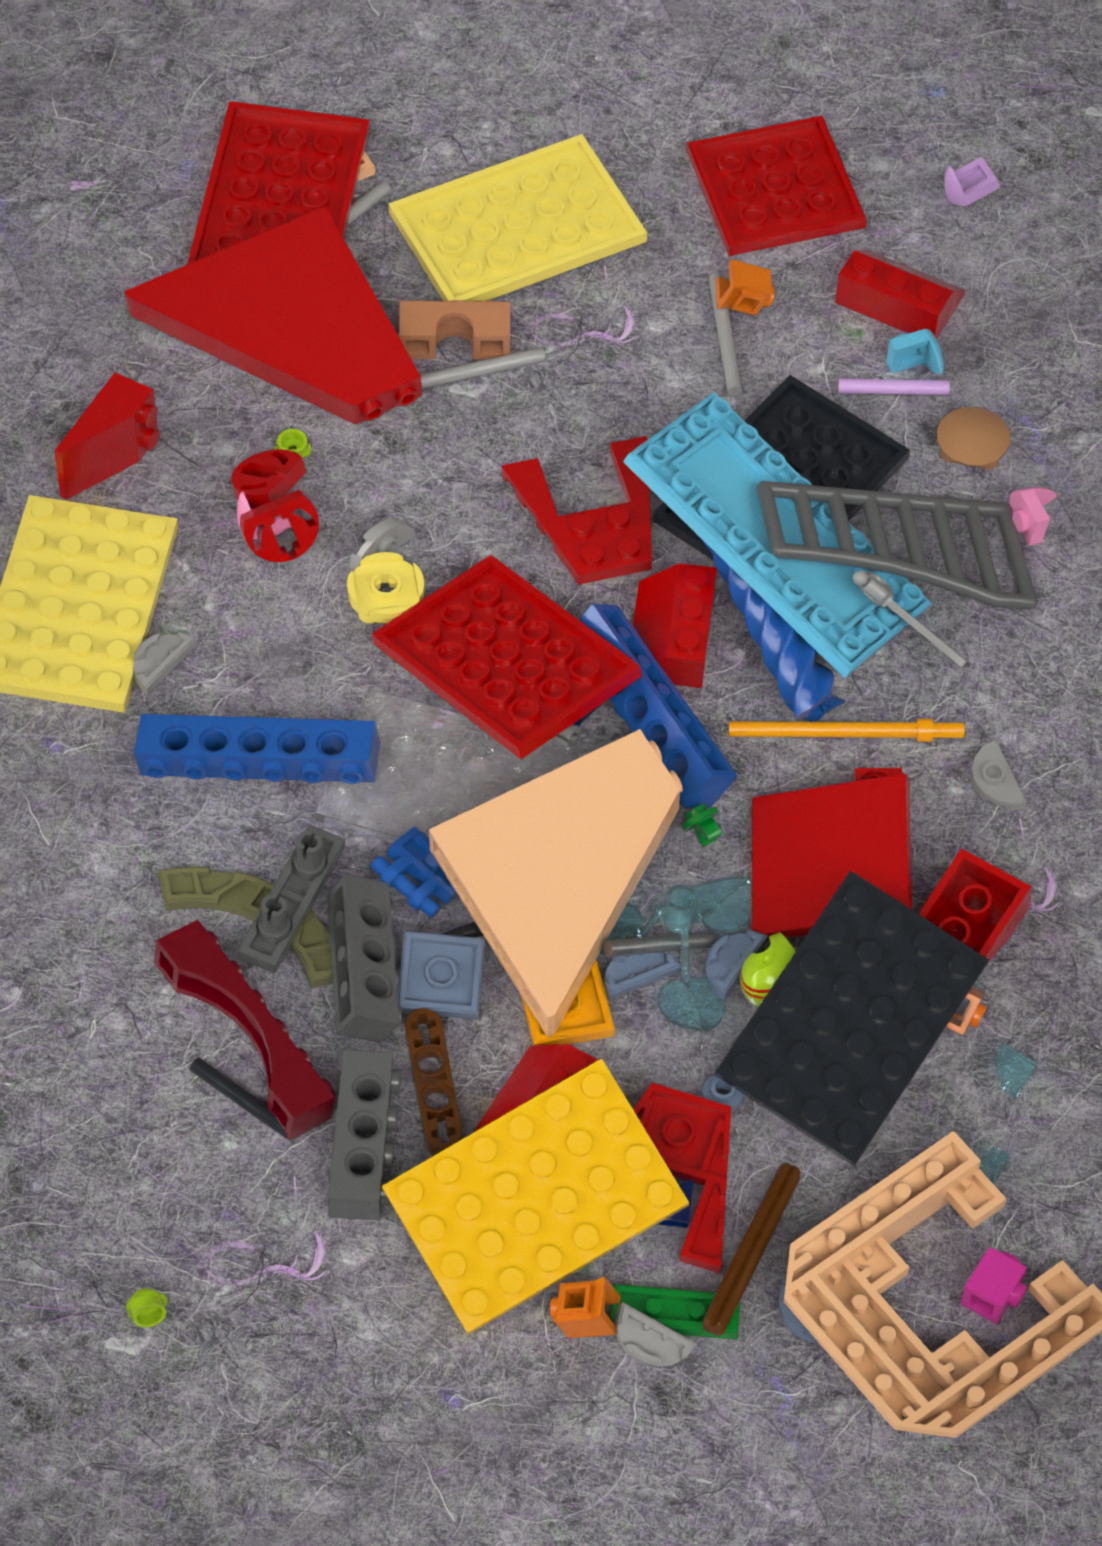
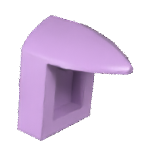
(969, 182)

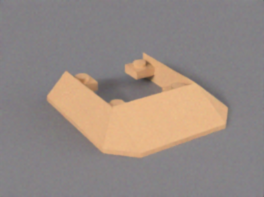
(848, 1263)

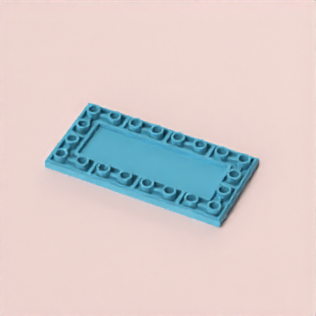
(709, 476)

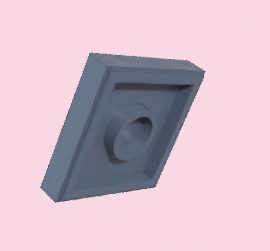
(441, 974)

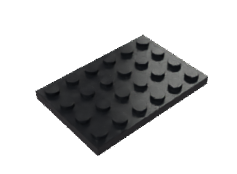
(818, 442)
(851, 1018)

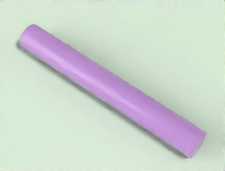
(894, 386)

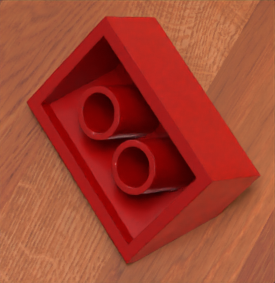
(896, 293)
(676, 618)
(535, 1073)

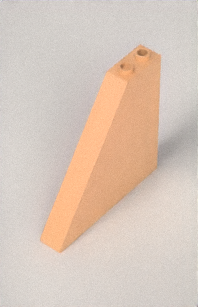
(559, 863)

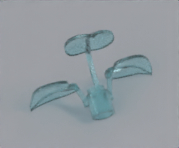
(723, 908)

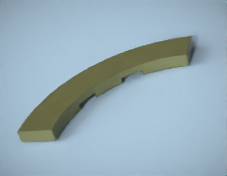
(242, 896)

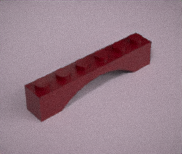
(200, 969)

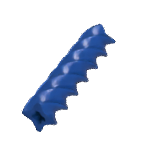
(786, 653)

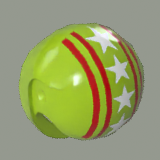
(763, 969)

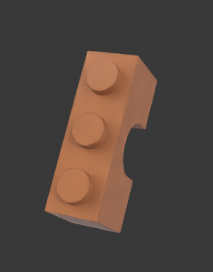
(429, 322)

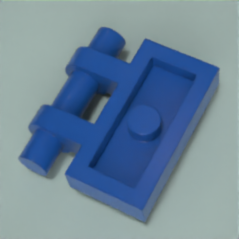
(413, 856)

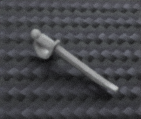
(882, 595)

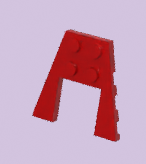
(594, 541)
(695, 1145)

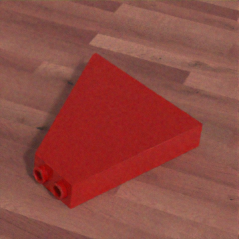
(290, 314)

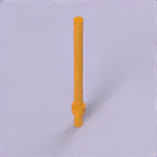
(923, 729)

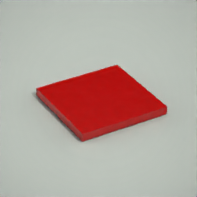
(776, 185)
(814, 838)

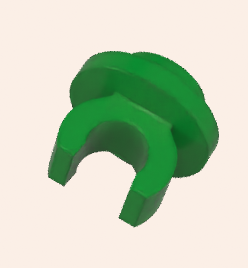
(703, 823)

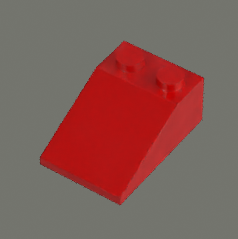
(107, 436)
(977, 904)

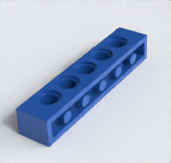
(663, 714)
(273, 738)

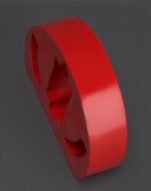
(267, 476)
(263, 517)

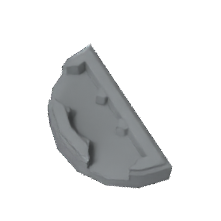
(383, 537)
(158, 657)
(994, 779)
(649, 1340)

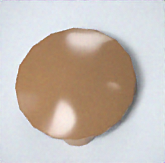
(973, 437)

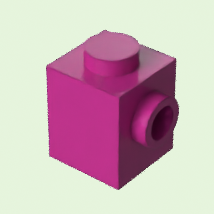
(995, 1285)

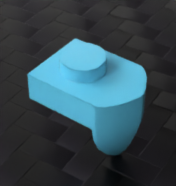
(914, 350)

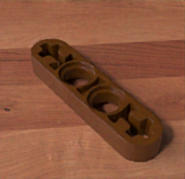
(435, 1082)

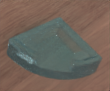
(1013, 1070)
(994, 1163)

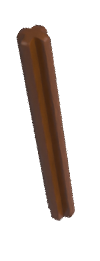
(751, 1249)

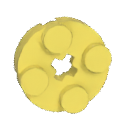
(367, 580)

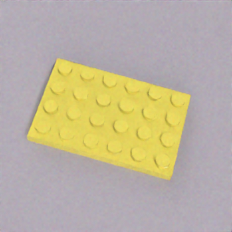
(517, 222)
(80, 600)

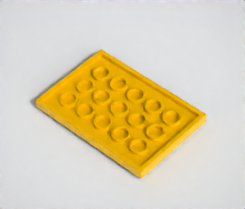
(535, 1196)

